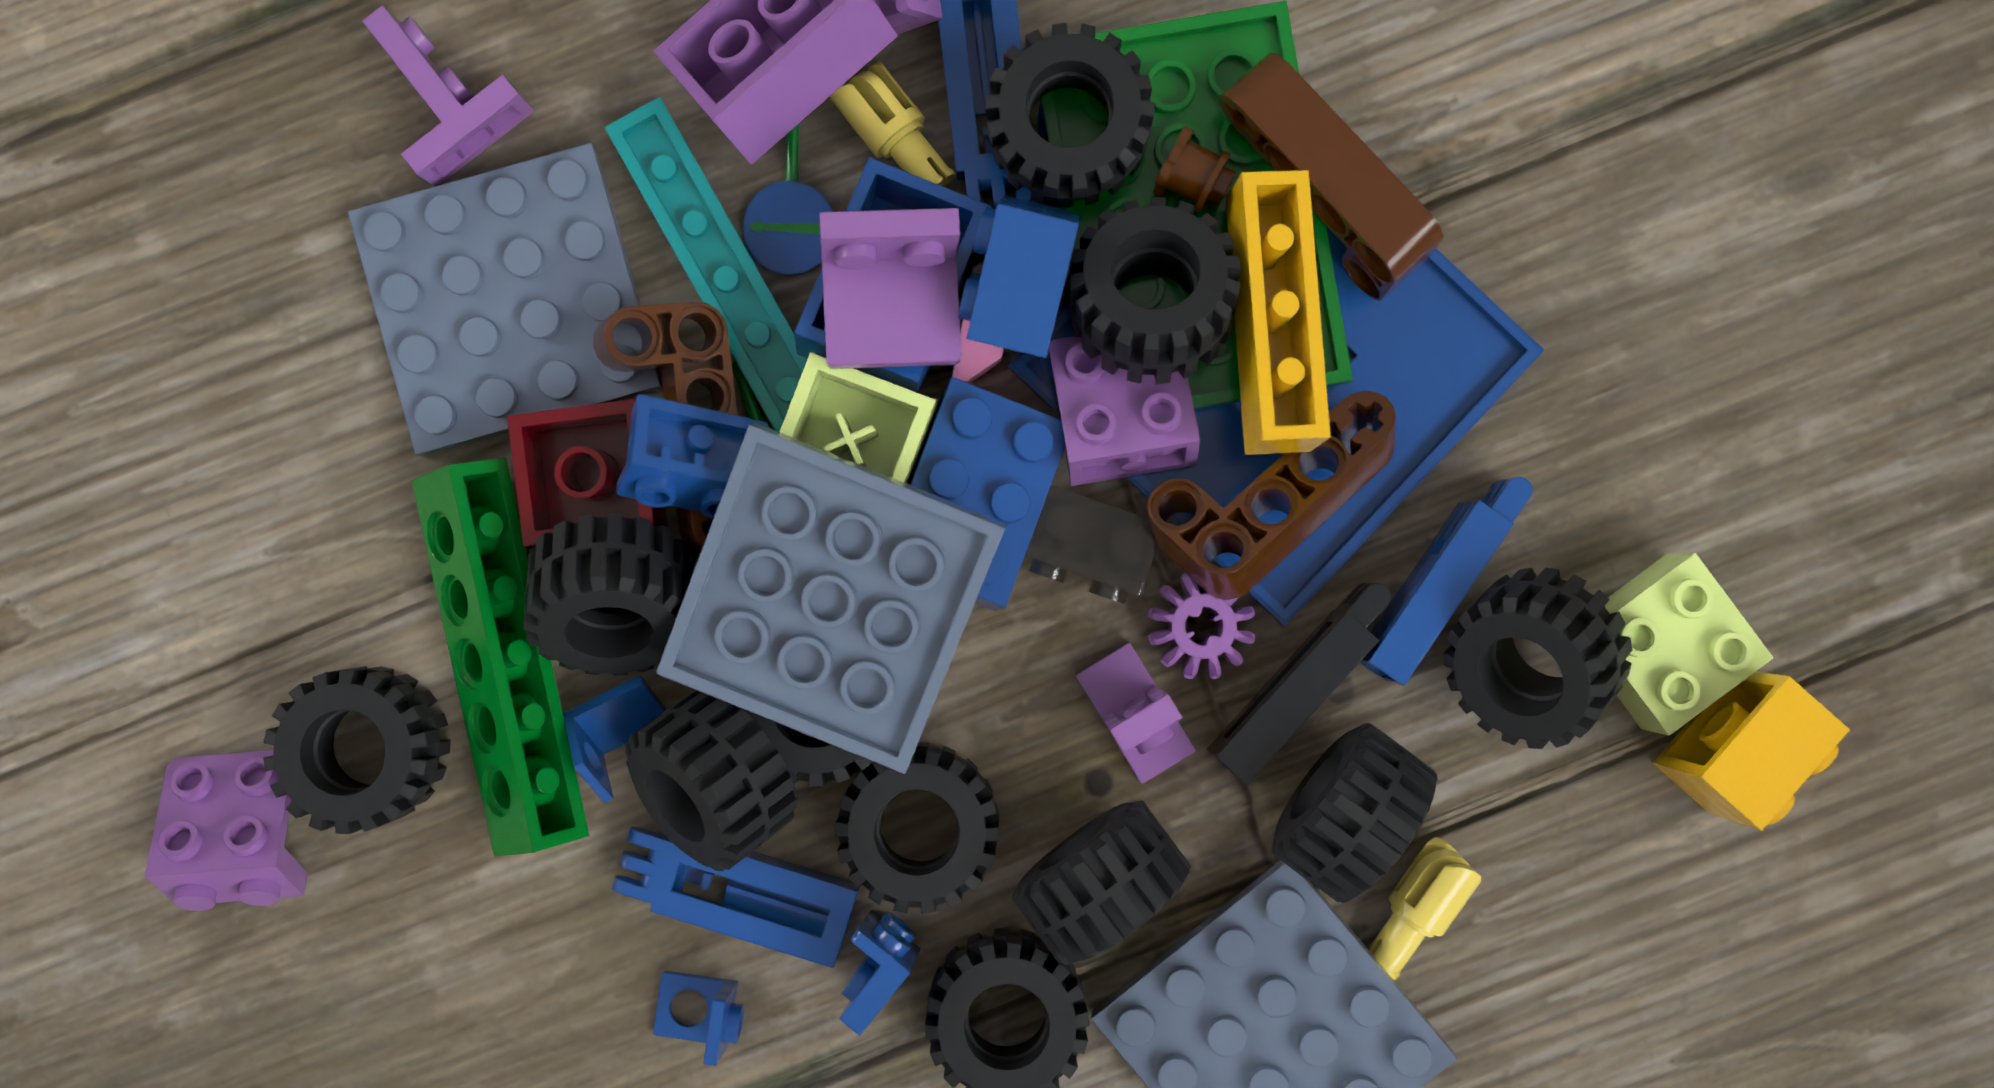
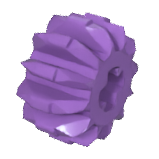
(1209, 645)

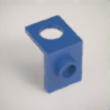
(606, 725)
(723, 1015)

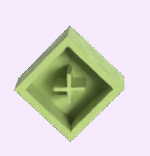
(859, 418)
(1684, 643)

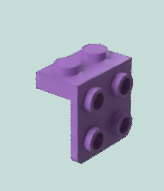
(222, 834)

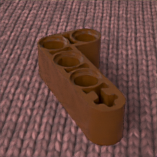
(1349, 185)
(678, 367)
(1278, 488)

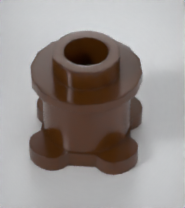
(1195, 173)

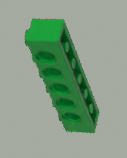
(500, 678)

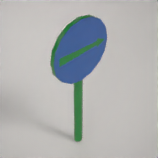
(784, 220)

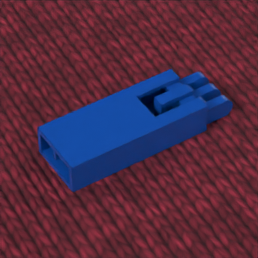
(972, 45)
(1443, 579)
(763, 904)

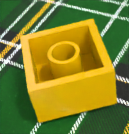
(1753, 750)

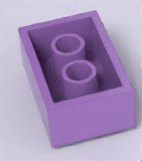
(771, 61)

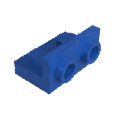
(680, 454)
(888, 963)

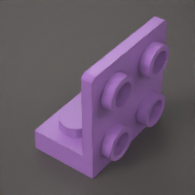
(890, 288)
(1118, 424)

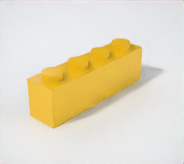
(1278, 313)

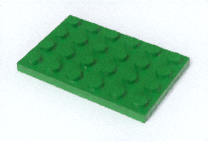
(1189, 69)

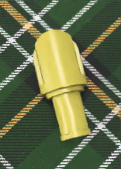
(890, 123)
(1424, 903)

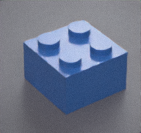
(1021, 276)

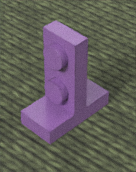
(467, 121)
(1136, 712)

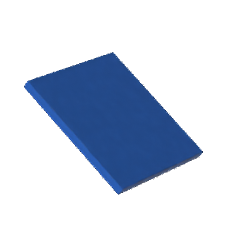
(1426, 346)

